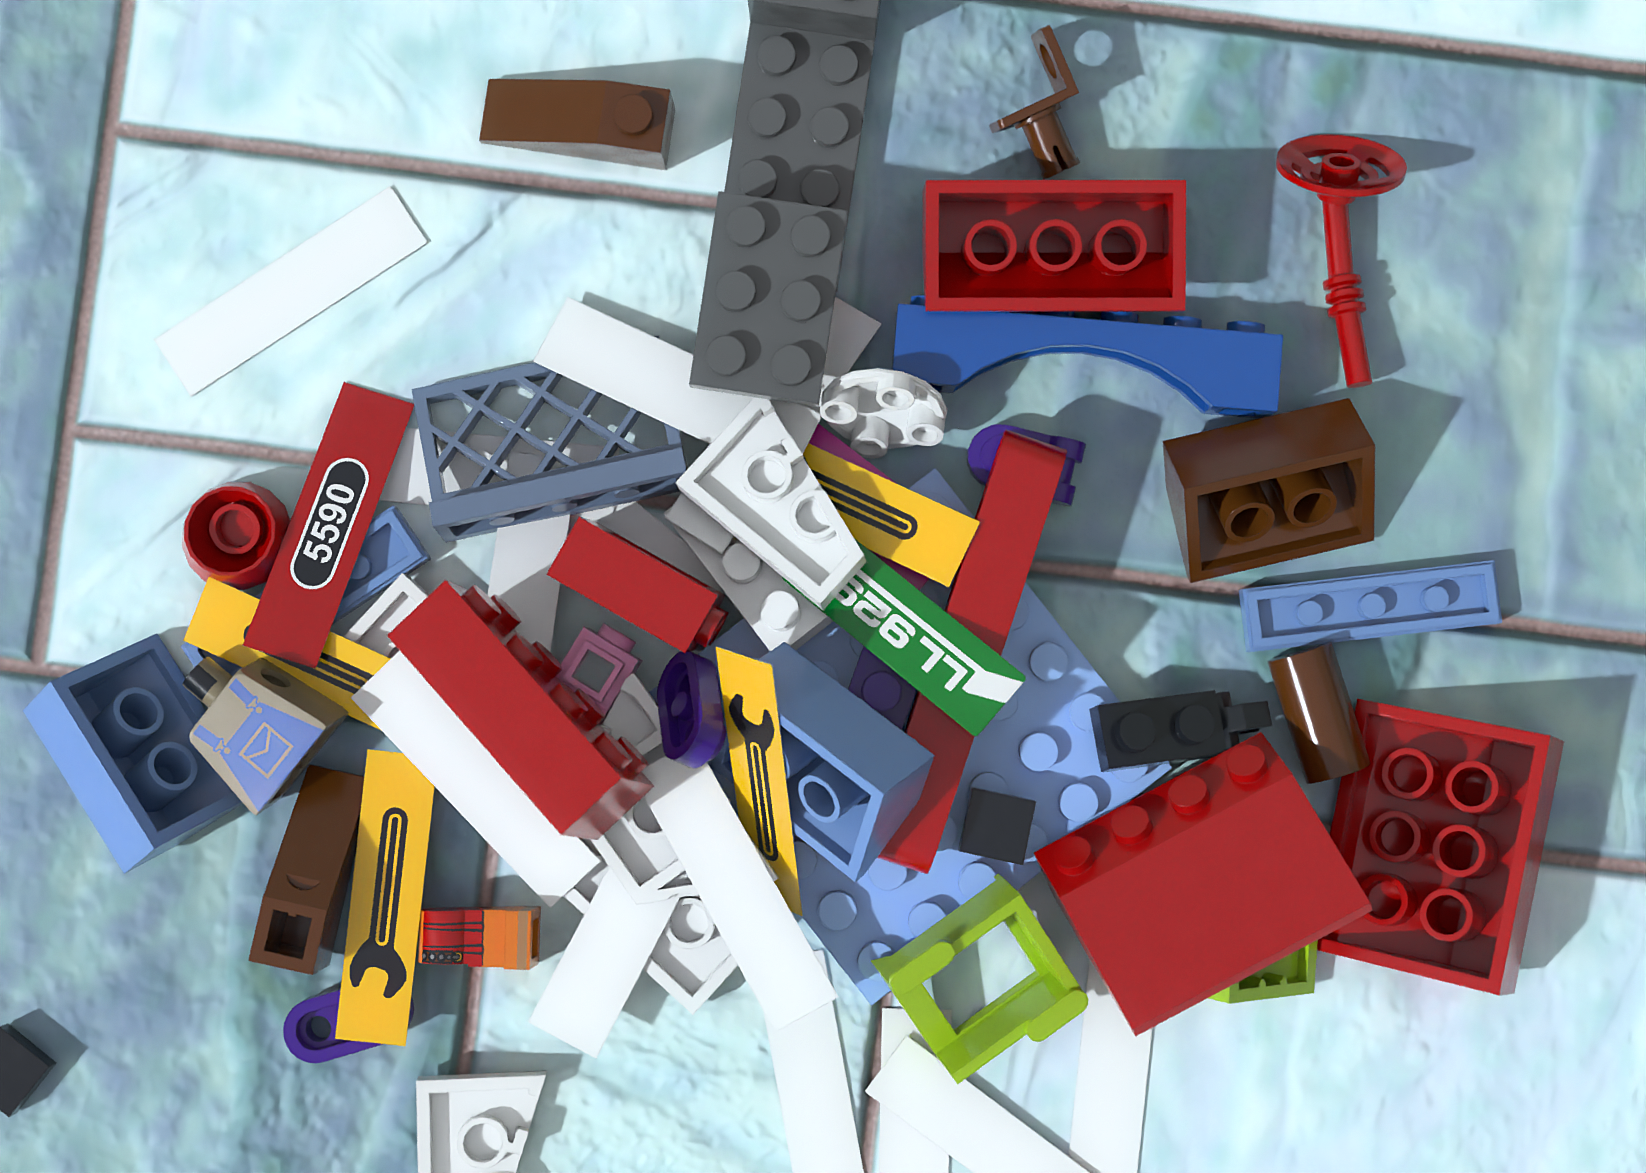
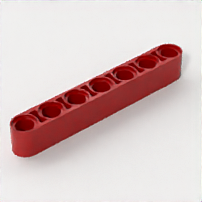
(985, 604)

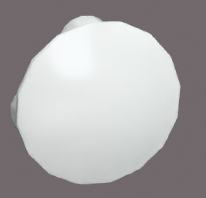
(883, 407)

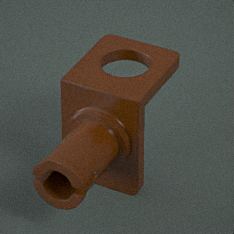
(1040, 119)

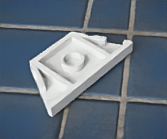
(636, 843)

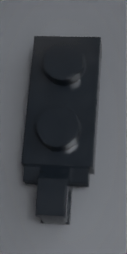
(1172, 728)

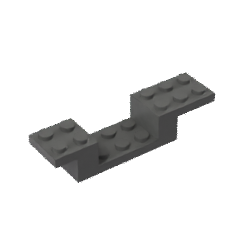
(785, 200)

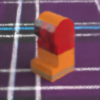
(480, 936)

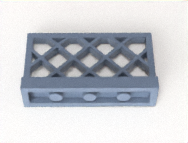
(545, 492)

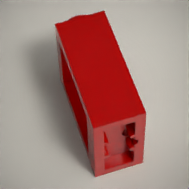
(639, 586)

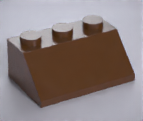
(1271, 489)

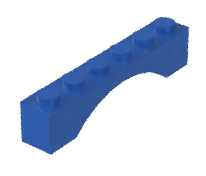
(1212, 368)

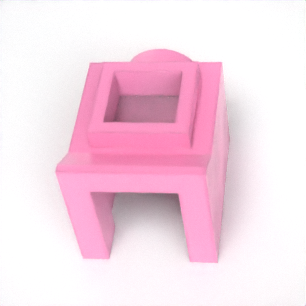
(599, 665)

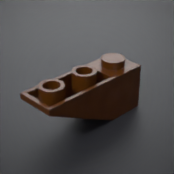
(310, 874)

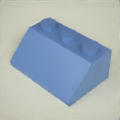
(128, 751)
(844, 763)

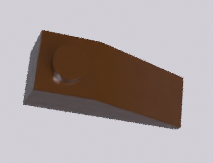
(581, 119)

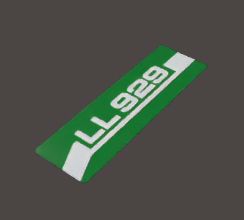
(924, 644)

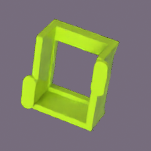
(1030, 1008)

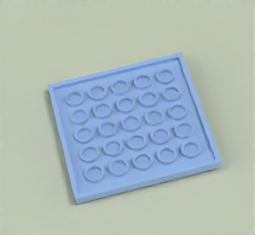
(1031, 749)

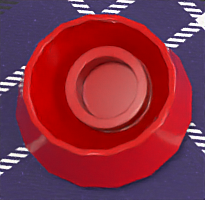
(235, 534)

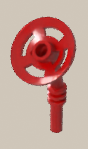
(1337, 186)

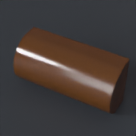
(1319, 713)

